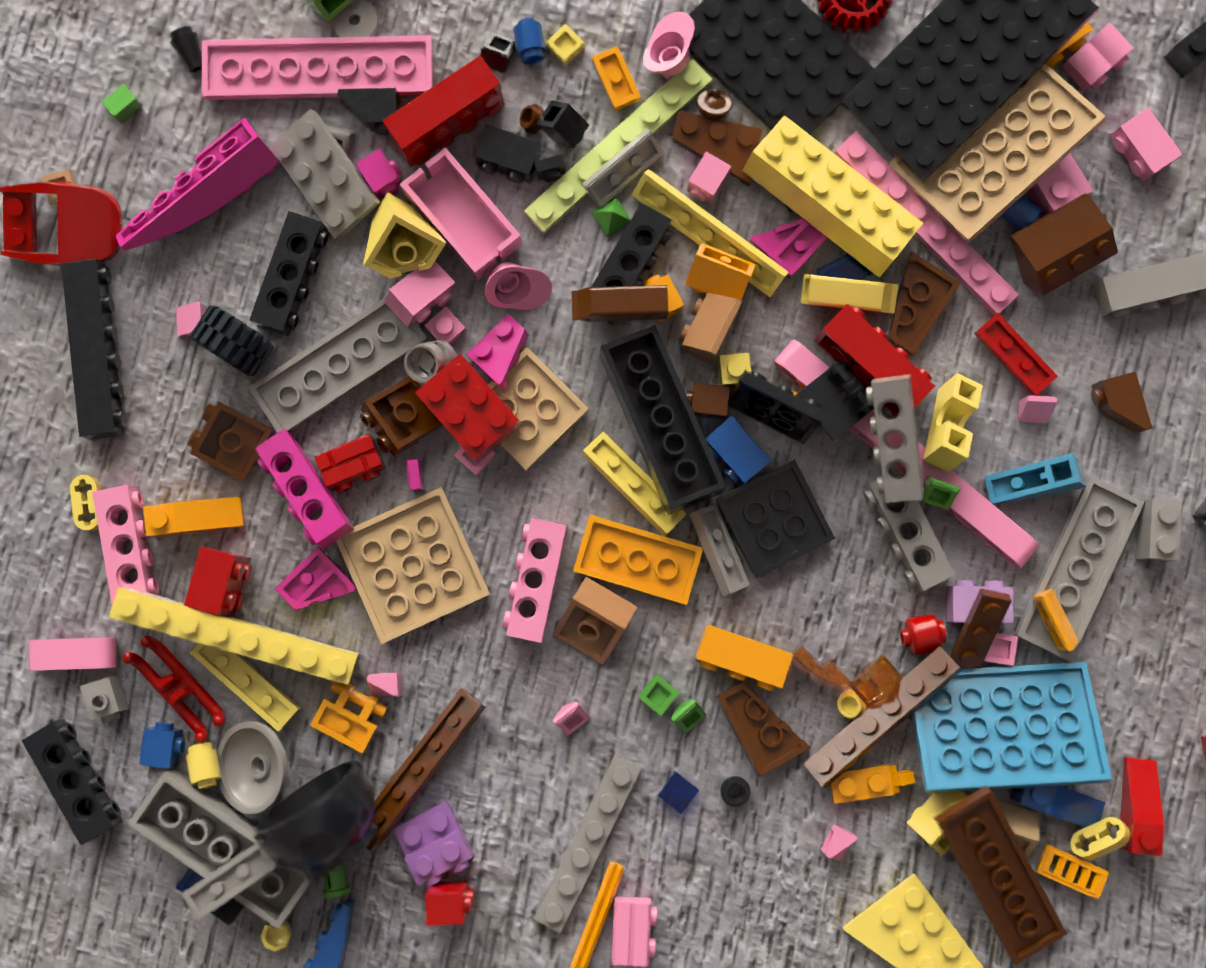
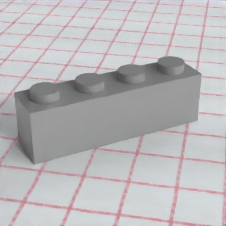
(1151, 285)

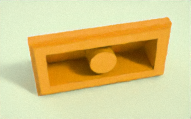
(1056, 620)

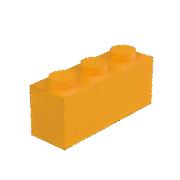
(743, 657)

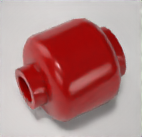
(923, 634)

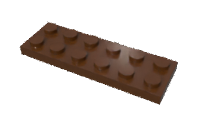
(1000, 875)

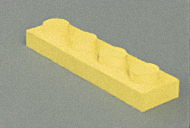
(630, 482)
(248, 684)

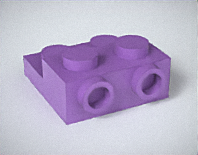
(433, 844)

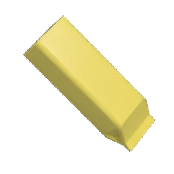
(843, 291)

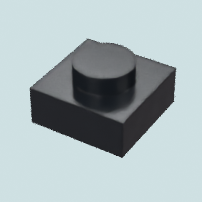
(550, 168)

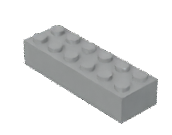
(210, 834)

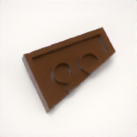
(721, 138)
(919, 303)
(761, 733)

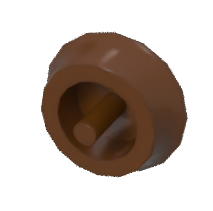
(714, 104)

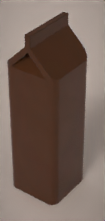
(620, 303)

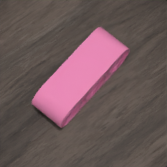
(73, 653)

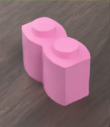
(1092, 62)

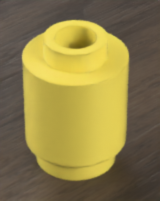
(203, 765)

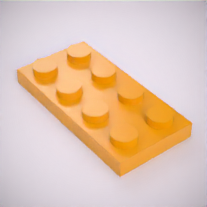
(638, 559)

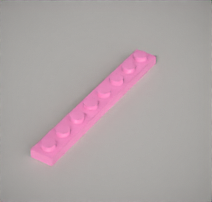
(934, 232)

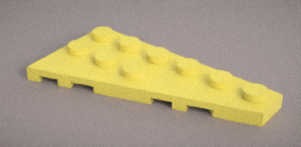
(911, 930)

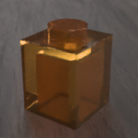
(875, 680)

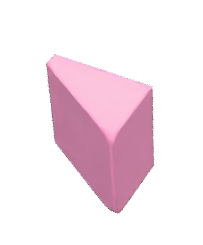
(188, 317)
(1036, 409)

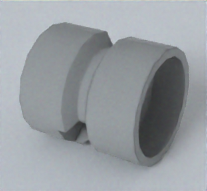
(427, 359)

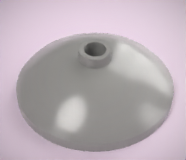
(252, 767)

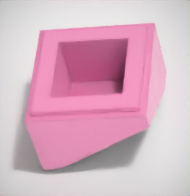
(385, 684)
(838, 842)

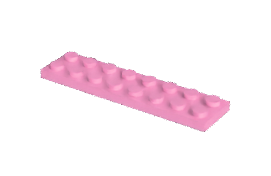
(315, 66)

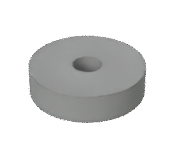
(360, 10)

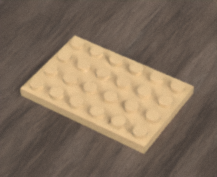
(1007, 154)

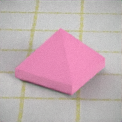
(571, 718)

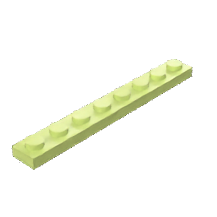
(651, 115)

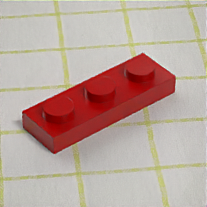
(1015, 354)

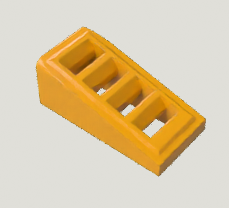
(1096, 880)

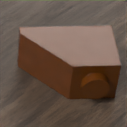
(1122, 402)

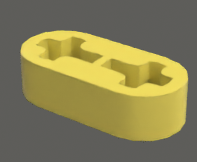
(79, 501)
(1100, 841)

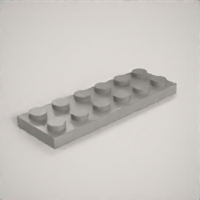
(334, 366)
(1082, 561)

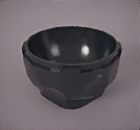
(321, 822)

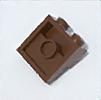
(398, 417)
(228, 439)

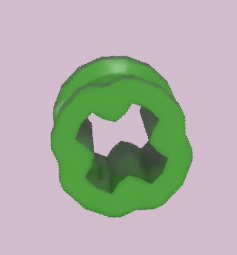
(336, 883)

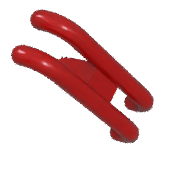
(177, 687)

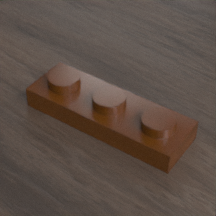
(980, 628)

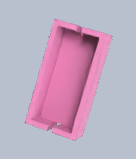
(461, 214)

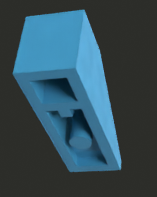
(1036, 480)

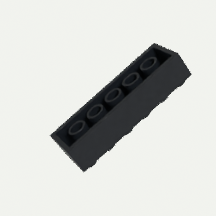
(661, 420)

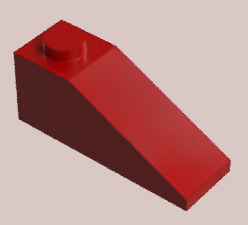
(1142, 807)

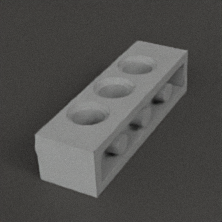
(909, 485)
(923, 538)

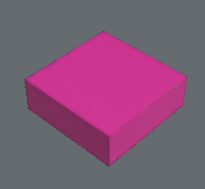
(415, 475)

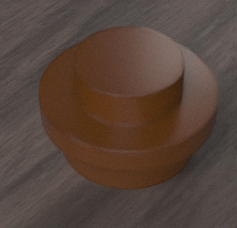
(529, 118)

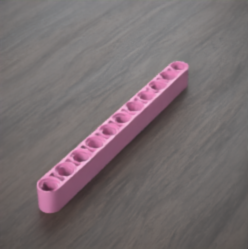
(969, 505)

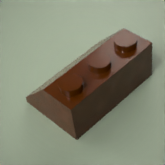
(1063, 245)

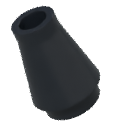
(187, 47)

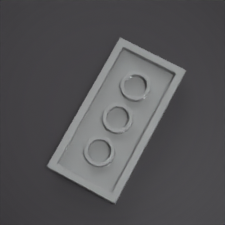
(324, 174)

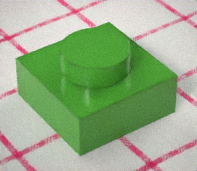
(658, 694)

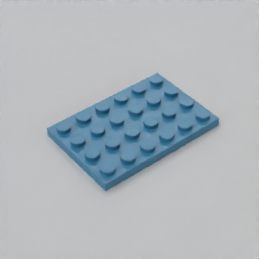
(1012, 730)

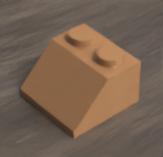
(709, 327)
(594, 620)

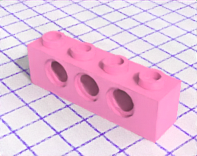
(108, 506)
(534, 627)

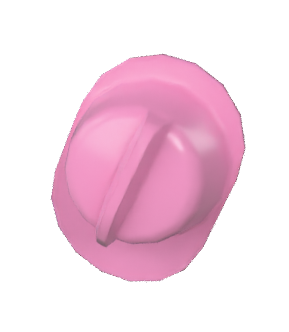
(670, 45)
(517, 287)

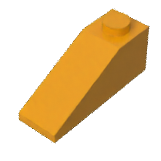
(193, 517)

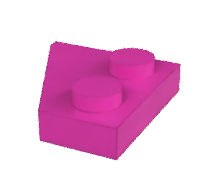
(790, 244)
(499, 350)
(314, 581)

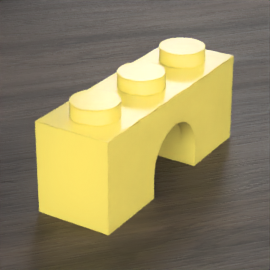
(947, 440)

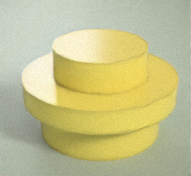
(850, 704)

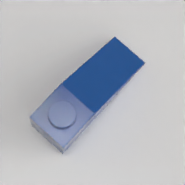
(1061, 803)

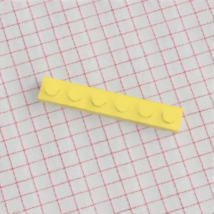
(706, 229)

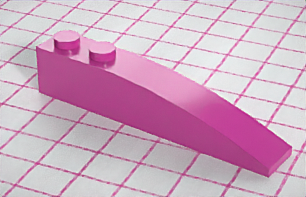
(221, 174)

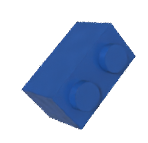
(736, 451)

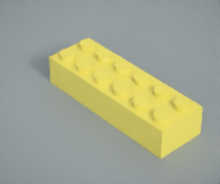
(831, 196)

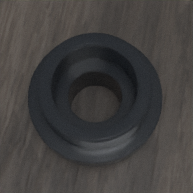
(740, 799)

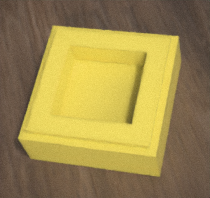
(565, 45)

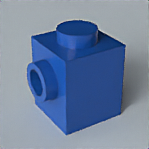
(162, 746)

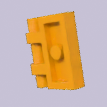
(344, 724)

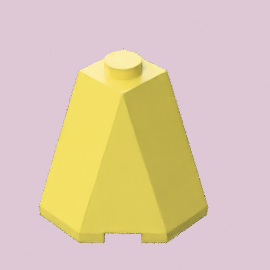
(400, 239)

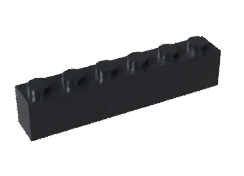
(93, 349)

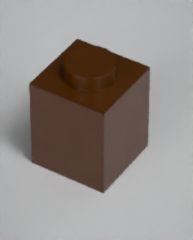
(709, 400)

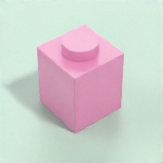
(708, 178)

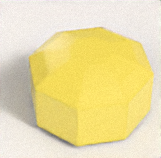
(276, 939)

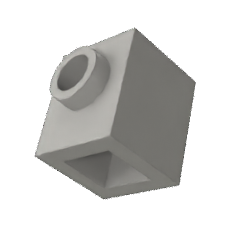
(104, 699)

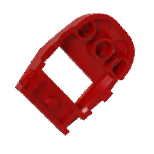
(86, 223)

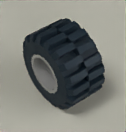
(232, 340)

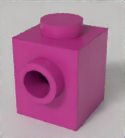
(380, 174)

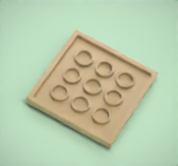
(412, 565)

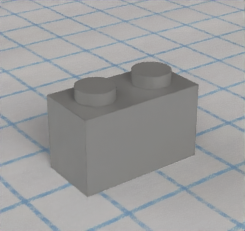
(1159, 530)

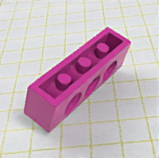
(333, 522)

